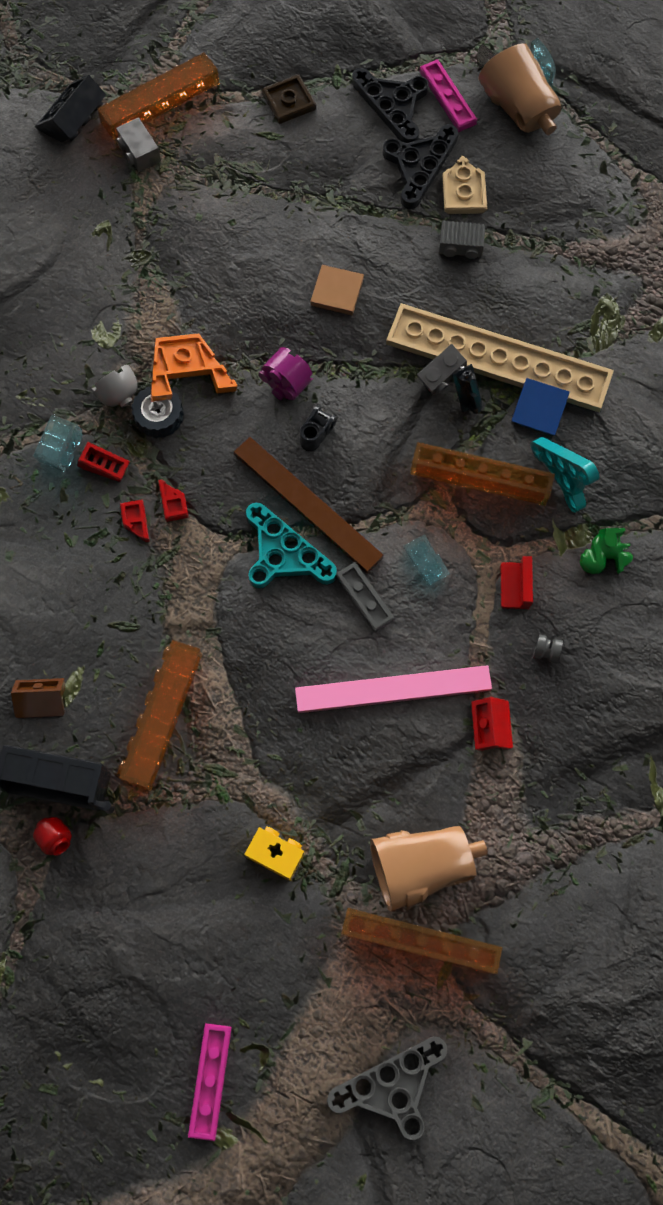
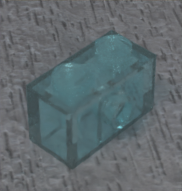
(58, 443)

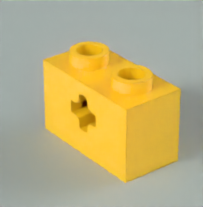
(282, 865)

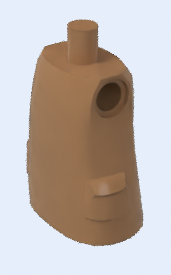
(521, 89)
(422, 863)

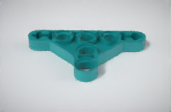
(570, 470)
(291, 558)

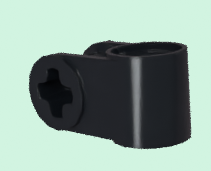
(318, 425)

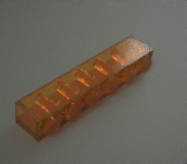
(160, 94)
(482, 473)
(160, 715)
(422, 941)

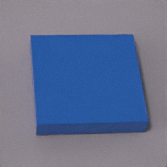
(540, 406)

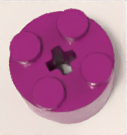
(286, 374)

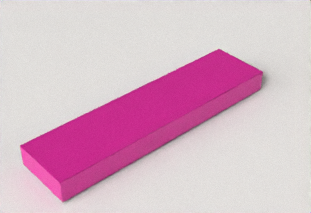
(448, 95)
(210, 1082)

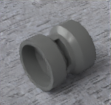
(547, 648)

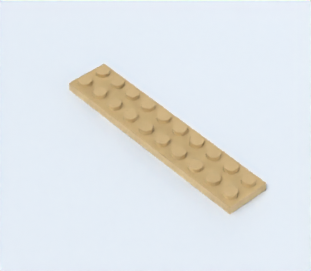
(500, 355)

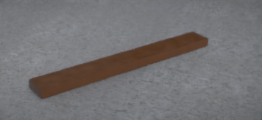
(309, 505)

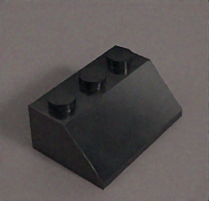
(72, 109)

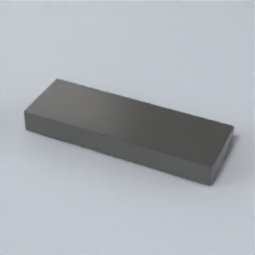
(364, 597)

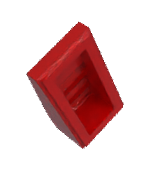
(85, 464)

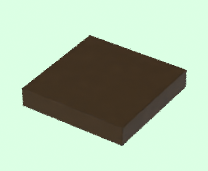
(289, 99)

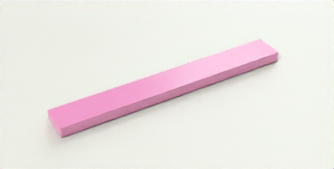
(393, 689)

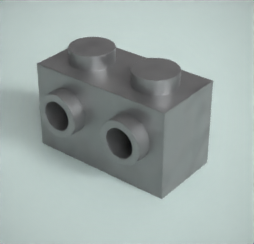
(440, 370)

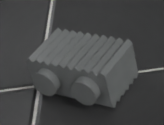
(462, 239)

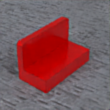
(517, 584)
(491, 724)

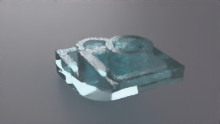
(544, 59)
(426, 560)

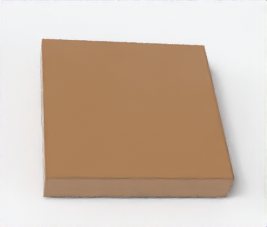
(337, 290)

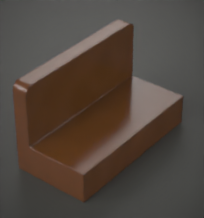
(38, 697)

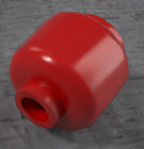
(52, 836)

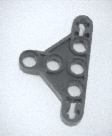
(381, 1092)

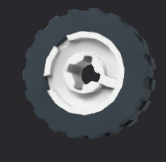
(155, 423)

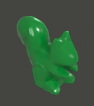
(606, 546)

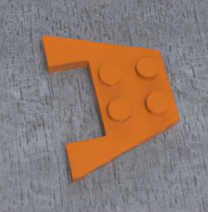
(185, 357)

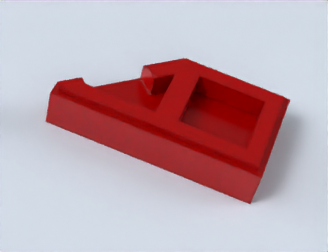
(173, 502)
(135, 519)

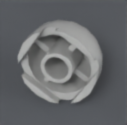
(116, 388)

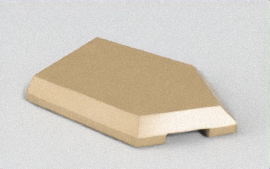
(464, 189)

